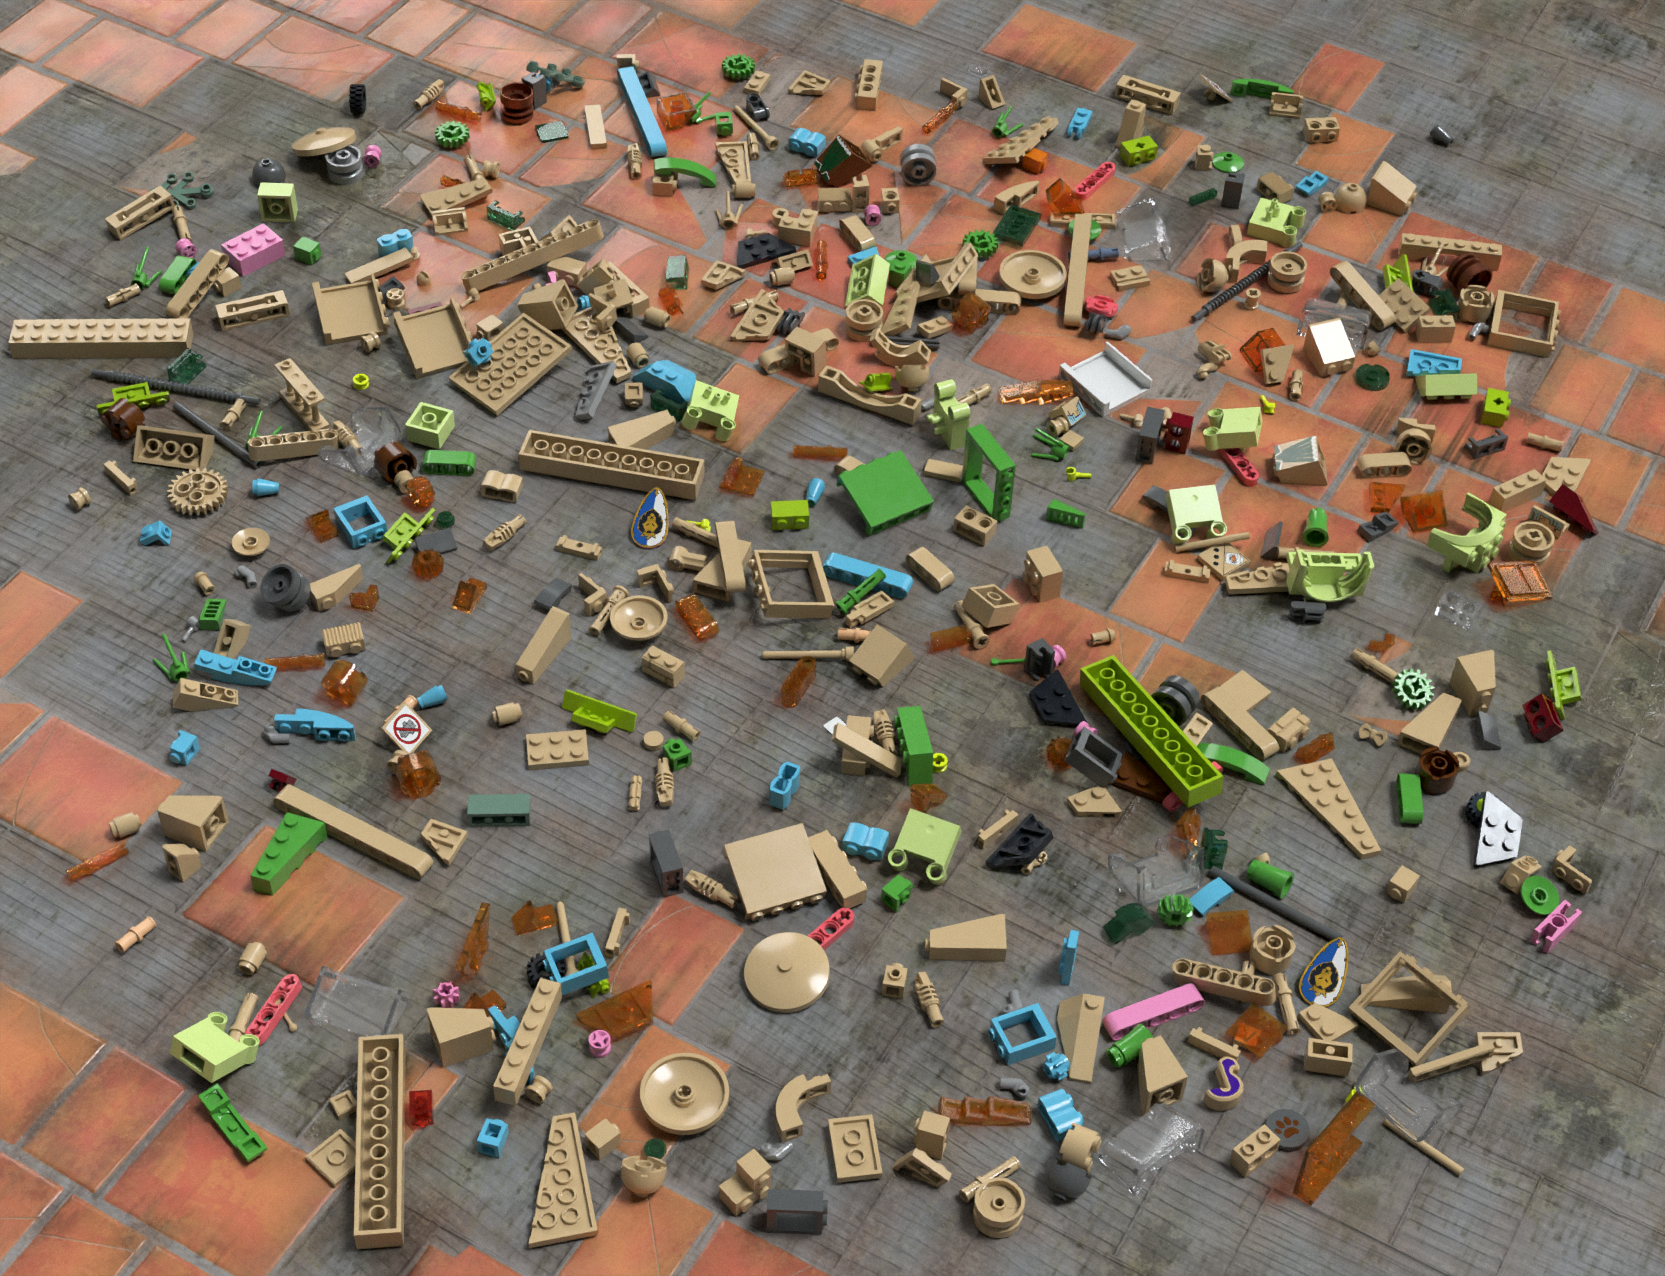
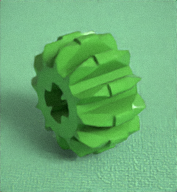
(1175, 910)

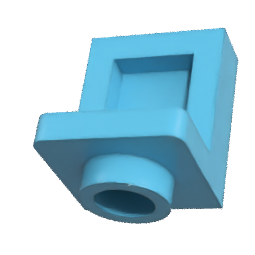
(155, 532)

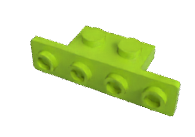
(1400, 271)
(137, 394)
(403, 531)
(1565, 685)
(597, 714)

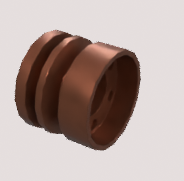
(516, 102)
(1468, 271)

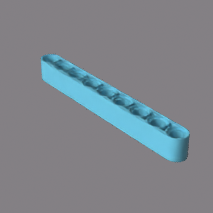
(642, 112)

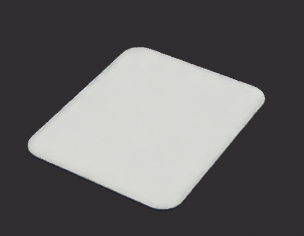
(830, 725)

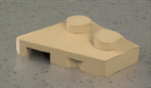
(721, 275)
(444, 839)
(1326, 1023)

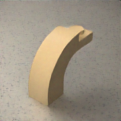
(1242, 253)
(898, 354)
(791, 1098)

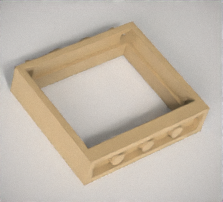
(1530, 305)
(791, 559)
(1426, 977)

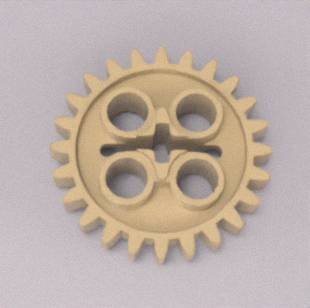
(197, 491)

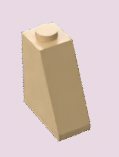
(1132, 122)

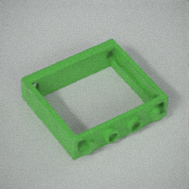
(980, 443)

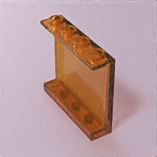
(1331, 1149)

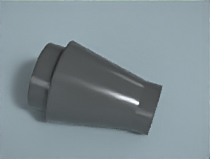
(1440, 134)

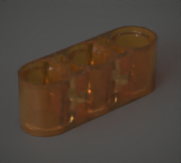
(697, 616)
(798, 682)

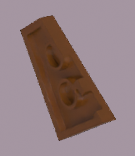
(1141, 780)

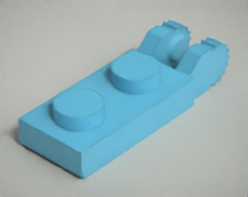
(1079, 122)

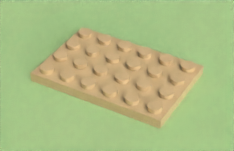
(519, 360)

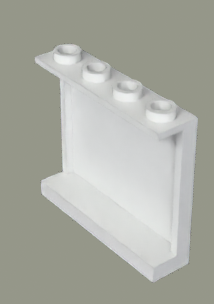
(1107, 380)

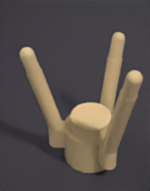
(728, 220)
(1431, 269)

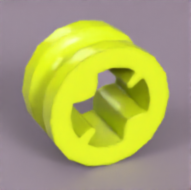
(360, 377)
(939, 757)

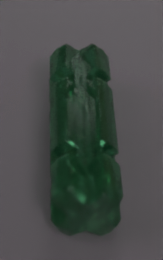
(1203, 196)

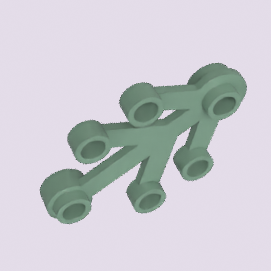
(576, 81)
(178, 191)

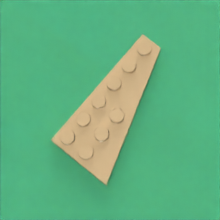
(1020, 144)
(597, 344)
(1331, 801)
(564, 1194)

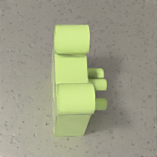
(1271, 221)
(711, 407)
(949, 415)
(1233, 428)
(1193, 509)
(928, 840)
(211, 1050)

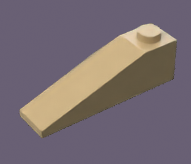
(1410, 994)
(1079, 1031)

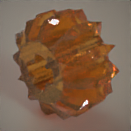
(421, 491)
(427, 563)
(1058, 750)

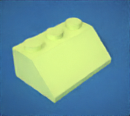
(868, 280)
(1447, 385)

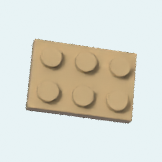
(1404, 304)
(557, 749)
(855, 1148)

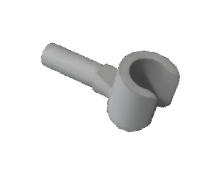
(193, 624)

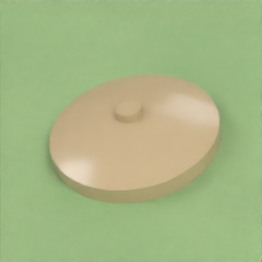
(324, 141)
(1032, 274)
(787, 972)
(684, 1093)

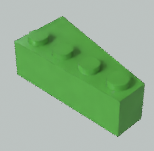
(914, 745)
(285, 852)

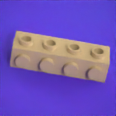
(836, 871)

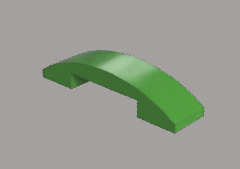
(1257, 87)
(686, 167)
(1236, 760)
(231, 1123)

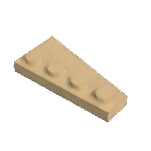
(735, 159)
(456, 196)
(902, 310)
(1259, 581)

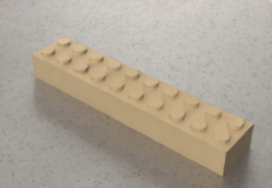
(100, 338)
(611, 464)
(380, 1142)

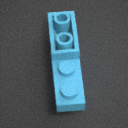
(240, 671)
(321, 724)
(507, 1030)

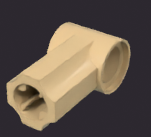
(681, 558)

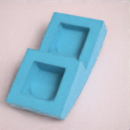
(1313, 183)
(1211, 895)

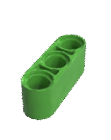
(176, 274)
(449, 462)
(1409, 798)

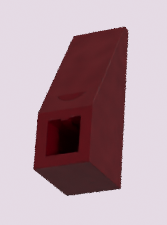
(1572, 504)

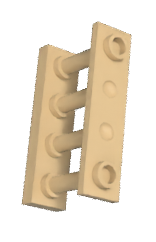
(301, 396)

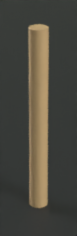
(1211, 542)
(1425, 1147)

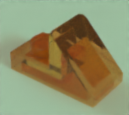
(322, 525)
(468, 594)
(925, 794)
(532, 919)
(485, 1002)

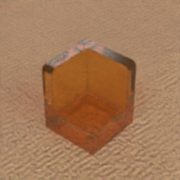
(365, 601)

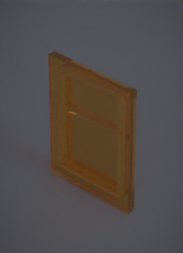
(1520, 581)

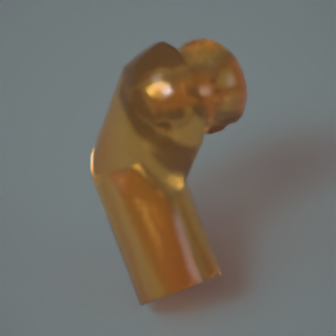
(1383, 645)

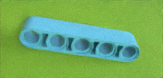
(856, 571)

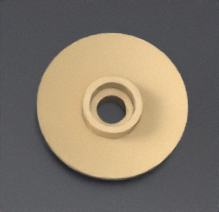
(250, 541)

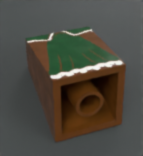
(841, 162)

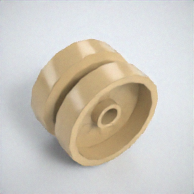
(1287, 272)
(862, 318)
(1531, 543)
(998, 1207)

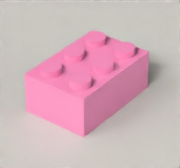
(253, 249)

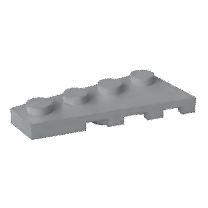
(596, 384)

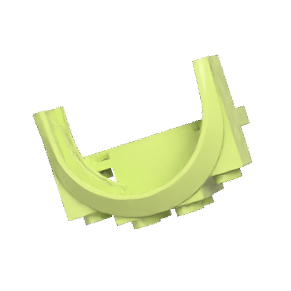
(1478, 545)
(1321, 577)

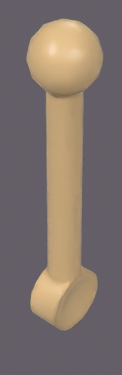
(292, 1027)

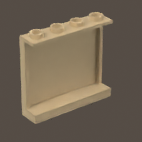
(950, 271)
(350, 311)
(433, 338)
(775, 871)

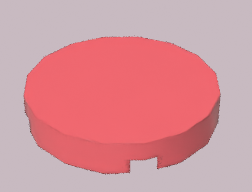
(1101, 305)

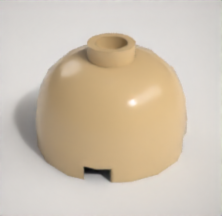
(1350, 198)
(1212, 276)
(912, 376)
(1415, 444)
(643, 1175)

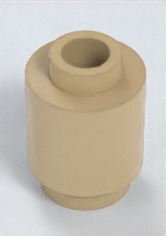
(871, 150)
(744, 189)
(781, 276)
(657, 317)
(637, 355)
(507, 713)
(125, 825)
(252, 958)

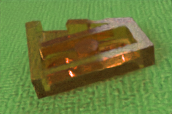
(1384, 496)
(1189, 826)

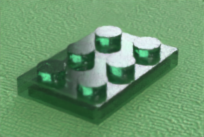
(1017, 225)

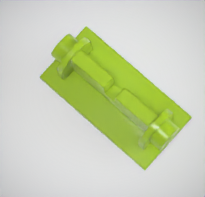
(486, 94)
(877, 382)
(601, 986)

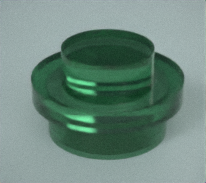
(445, 519)
(655, 1148)

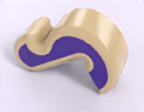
(1230, 1086)

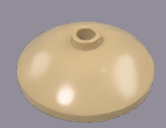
(638, 618)

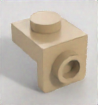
(627, 60)
(633, 394)

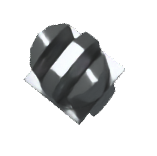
(790, 321)
(1095, 323)
(1306, 611)

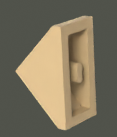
(990, 93)

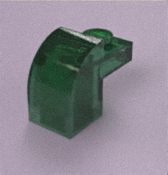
(1128, 919)

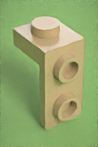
(957, 92)
(608, 312)
(652, 575)
(597, 595)
(1518, 872)
(1568, 873)

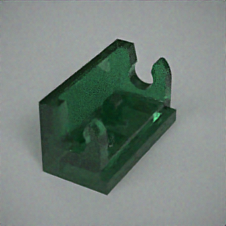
(504, 217)
(677, 271)
(1444, 304)
(186, 367)
(662, 403)
(1214, 849)

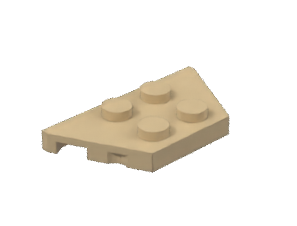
(759, 320)
(1564, 471)

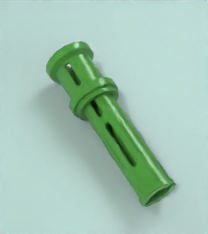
(853, 596)

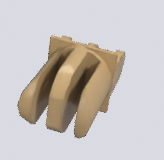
(1214, 352)

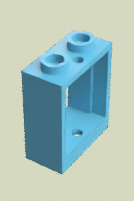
(357, 509)
(581, 978)
(1011, 1054)

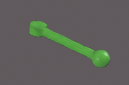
(994, 661)

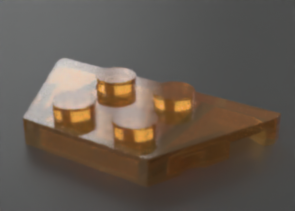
(476, 944)
(621, 1013)

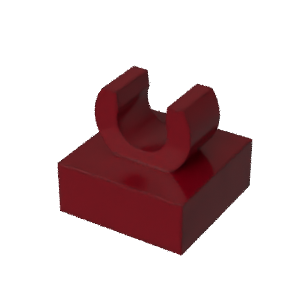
(280, 778)

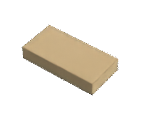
(943, 470)

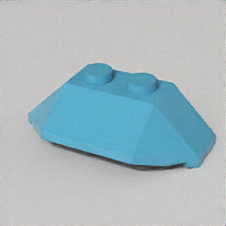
(670, 377)

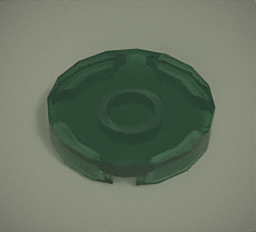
(1372, 377)

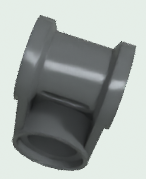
(756, 107)
(1426, 283)

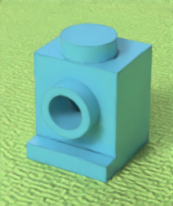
(184, 748)
(492, 1137)

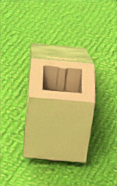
(200, 696)

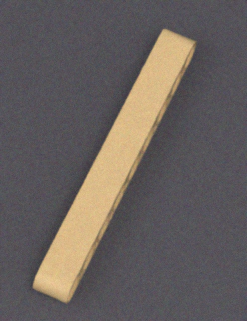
(532, 255)
(1077, 270)
(355, 832)

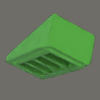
(1065, 514)
(207, 619)

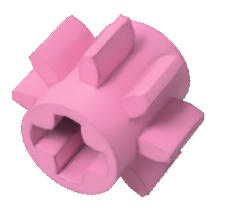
(446, 995)

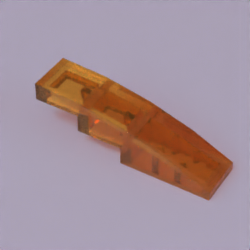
(1043, 390)
(988, 1112)

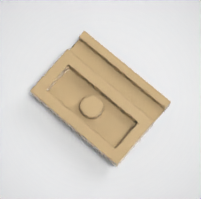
(1130, 278)

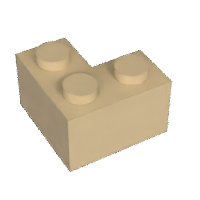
(799, 230)
(516, 240)
(809, 348)
(748, 1184)

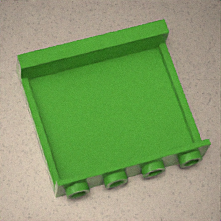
(886, 492)

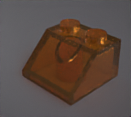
(675, 110)
(1063, 199)
(1260, 340)
(1424, 510)

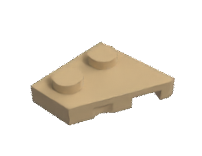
(809, 84)
(1275, 362)
(1094, 803)
(1507, 1048)
(923, 1168)

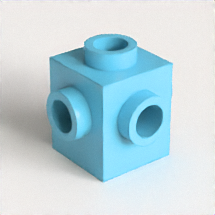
(478, 351)

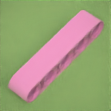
(1154, 1011)

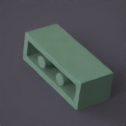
(499, 810)

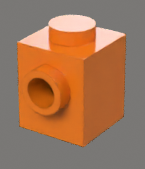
(1035, 161)

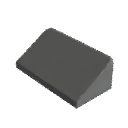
(649, 84)
(926, 272)
(629, 330)
(440, 541)
(1271, 541)
(1487, 731)

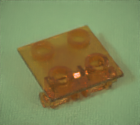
(742, 478)
(1229, 932)
(1257, 1030)

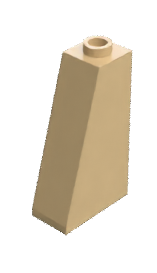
(643, 431)
(710, 579)
(545, 645)
(1430, 725)
(971, 940)

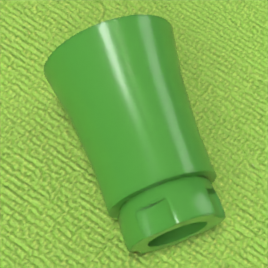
(1316, 528)
(1270, 877)
(1128, 1046)

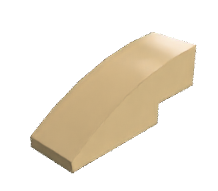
(1016, 195)

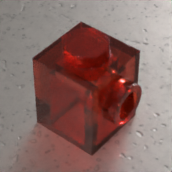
(421, 1108)

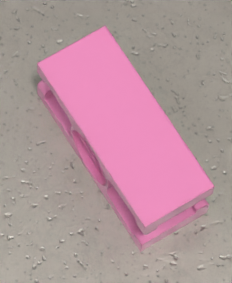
(1556, 926)

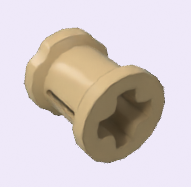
(1252, 299)

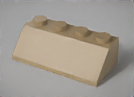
(173, 447)

